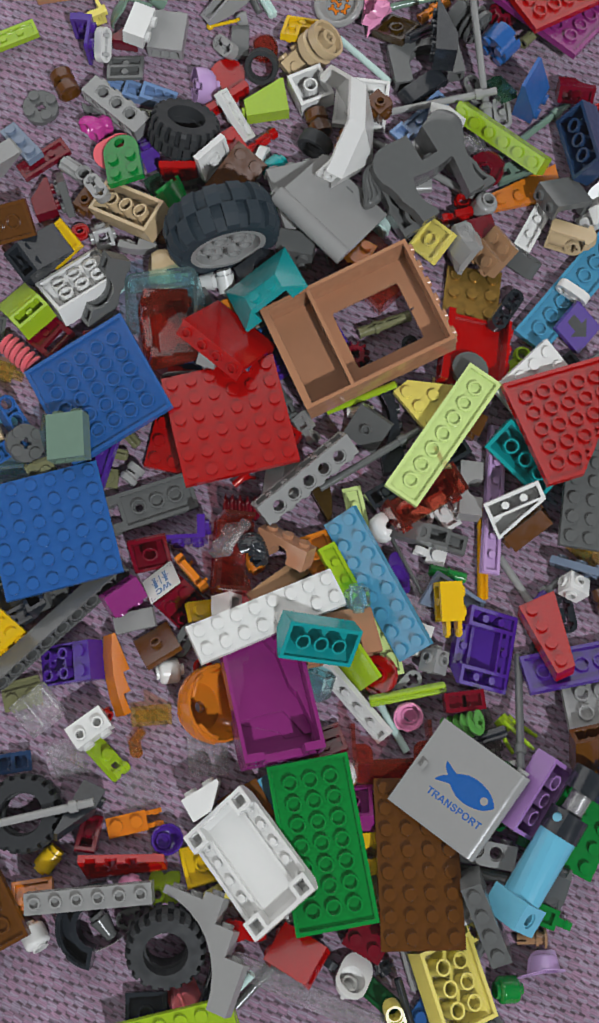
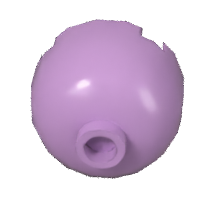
(204, 85)

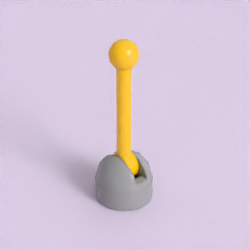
(241, 19)

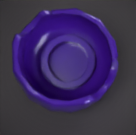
(167, 839)

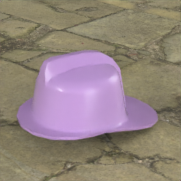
(542, 963)

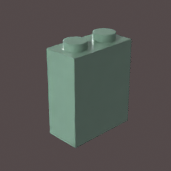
(68, 436)

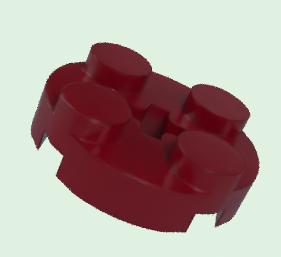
(494, 162)

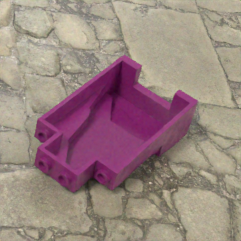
(270, 706)

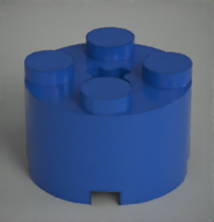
(500, 42)

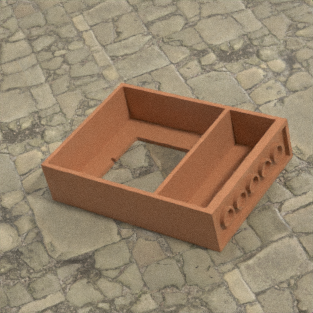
(316, 348)

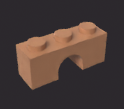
(298, 551)

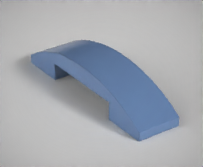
(413, 124)

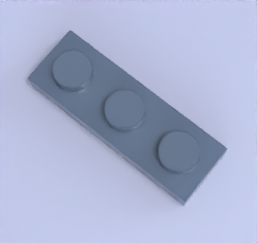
(30, 151)

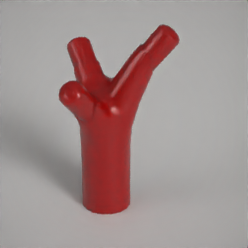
(240, 479)

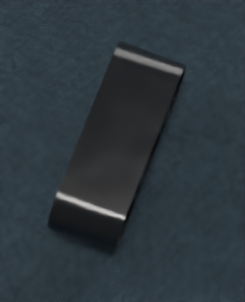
(423, 87)

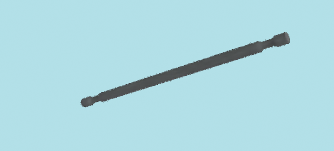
(406, 564)

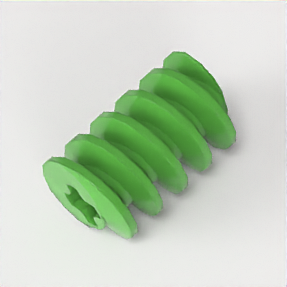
(470, 723)

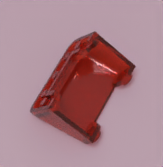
(159, 320)

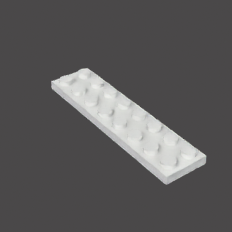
(259, 617)

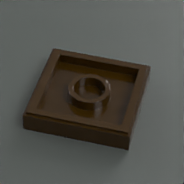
(394, 29)

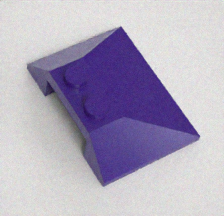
(484, 650)

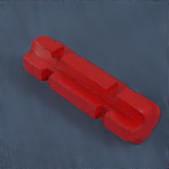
(263, 140)

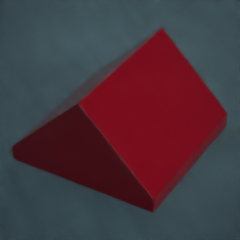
(149, 552)

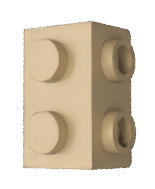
(292, 61)

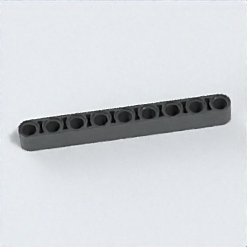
(54, 627)

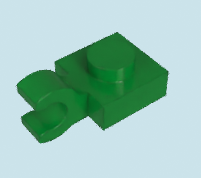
(552, 919)

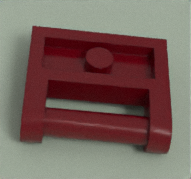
(48, 334)

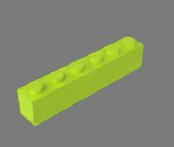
(503, 139)

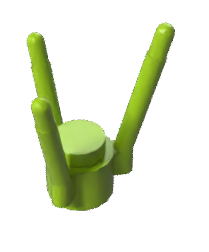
(508, 721)

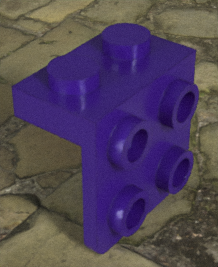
(84, 29)
(198, 539)

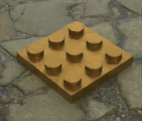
(471, 293)

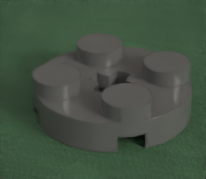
(38, 98)
(16, 450)

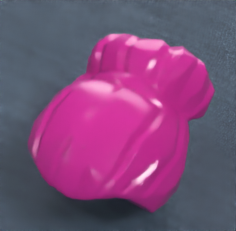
(96, 127)

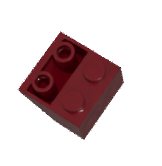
(174, 601)

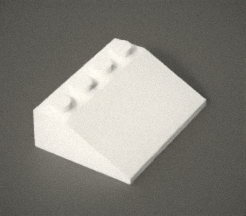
(73, 286)

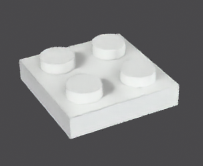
(211, 156)

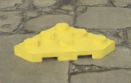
(421, 399)

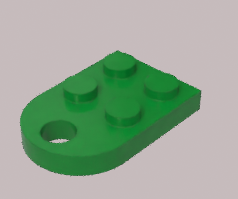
(123, 163)

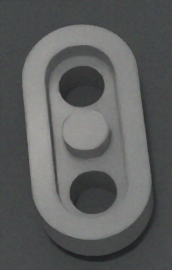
(502, 115)

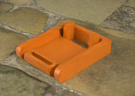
(186, 567)

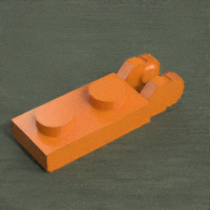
(131, 823)

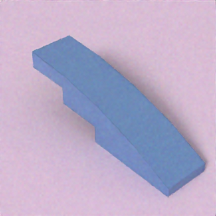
(143, 94)

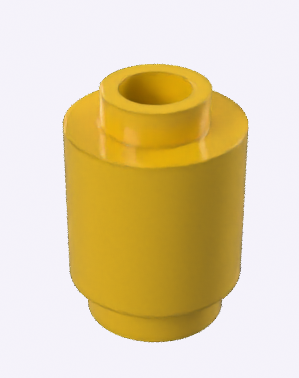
(48, 859)

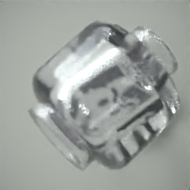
(474, 144)

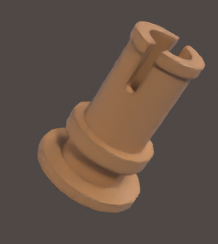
(538, 938)

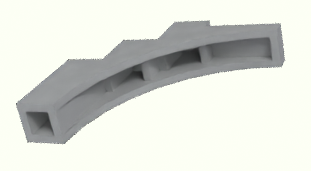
(227, 972)

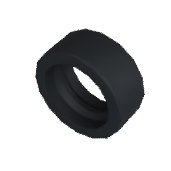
(261, 51)
(314, 143)

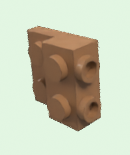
(495, 253)

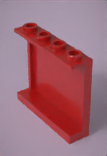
(476, 338)
(223, 339)

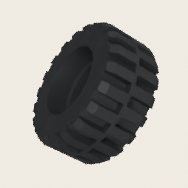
(181, 128)
(47, 796)
(164, 971)

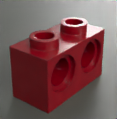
(463, 701)

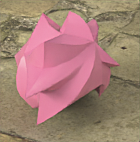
(373, 13)

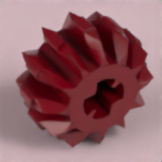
(500, 14)
(363, 357)

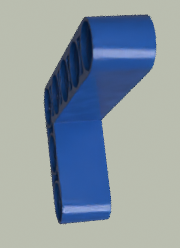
(5, 416)

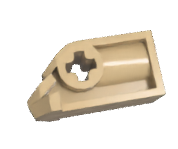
(569, 237)

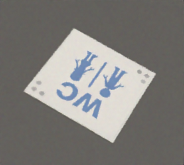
(161, 582)

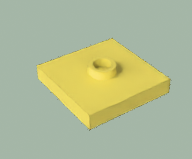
(432, 241)

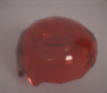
(265, 41)

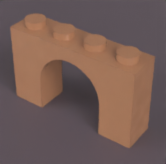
(370, 638)

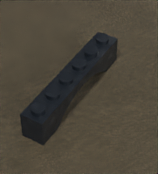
(392, 459)

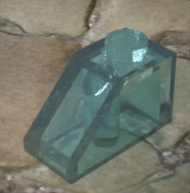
(321, 683)

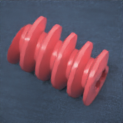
(18, 353)

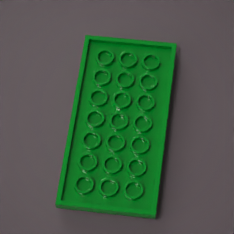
(322, 822)

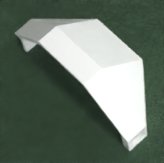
(355, 143)

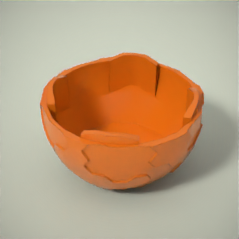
(214, 718)

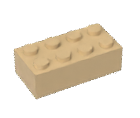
(131, 212)

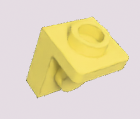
(99, 14)

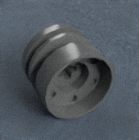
(462, 20)

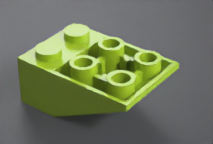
(27, 311)

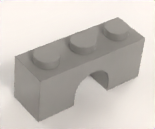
(470, 506)

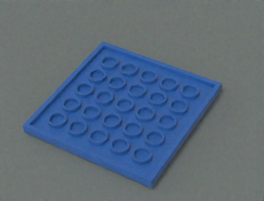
(104, 378)
(55, 532)

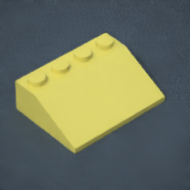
(453, 985)

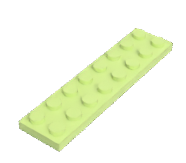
(442, 435)

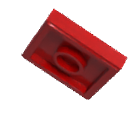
(185, 169)

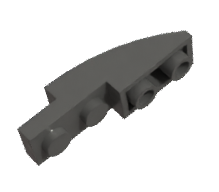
(433, 536)

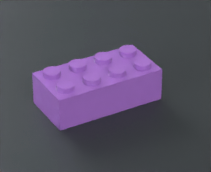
(545, 787)

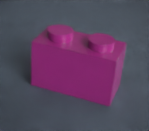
(123, 596)

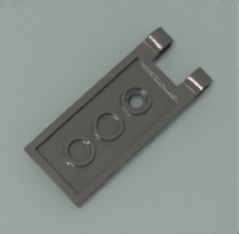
(159, 502)

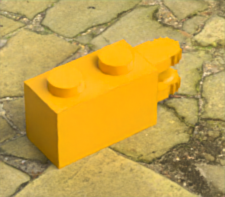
(450, 606)

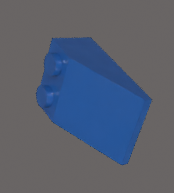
(532, 93)

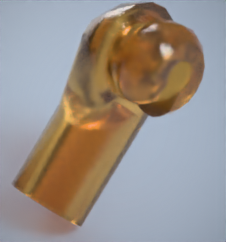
(134, 743)

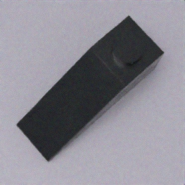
(73, 820)

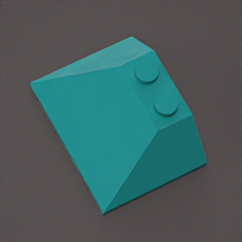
(263, 286)

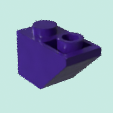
(149, 155)

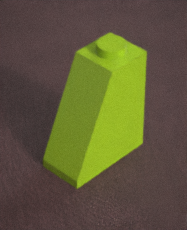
(267, 104)

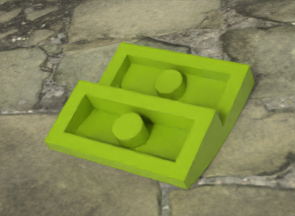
(362, 670)

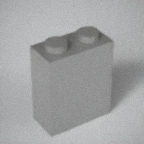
(169, 35)

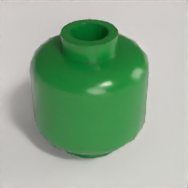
(507, 989)

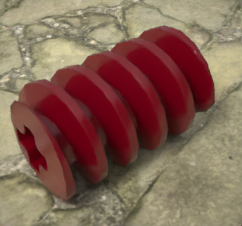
(240, 505)

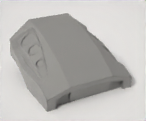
(464, 246)

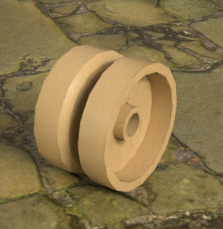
(320, 43)

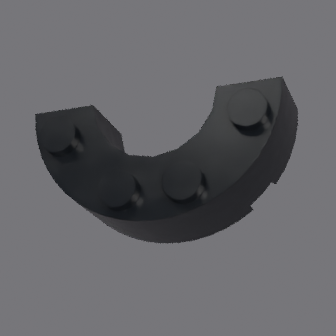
(71, 939)

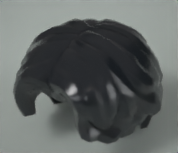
(256, 548)

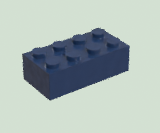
(580, 141)

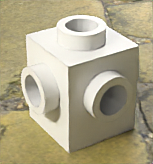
(573, 586)

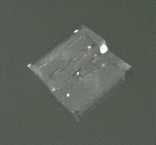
(38, 710)

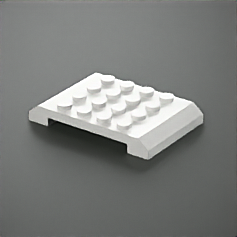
(252, 861)

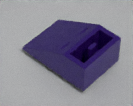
(73, 663)

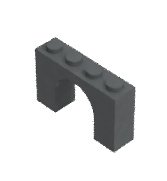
(400, 58)
(490, 932)

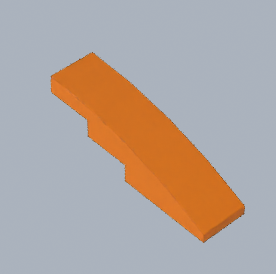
(114, 667)

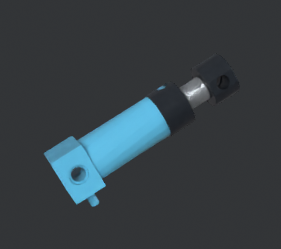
(545, 856)

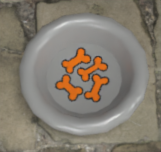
(338, 12)

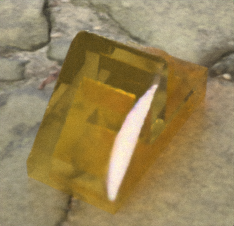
(151, 715)

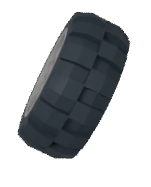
(220, 226)

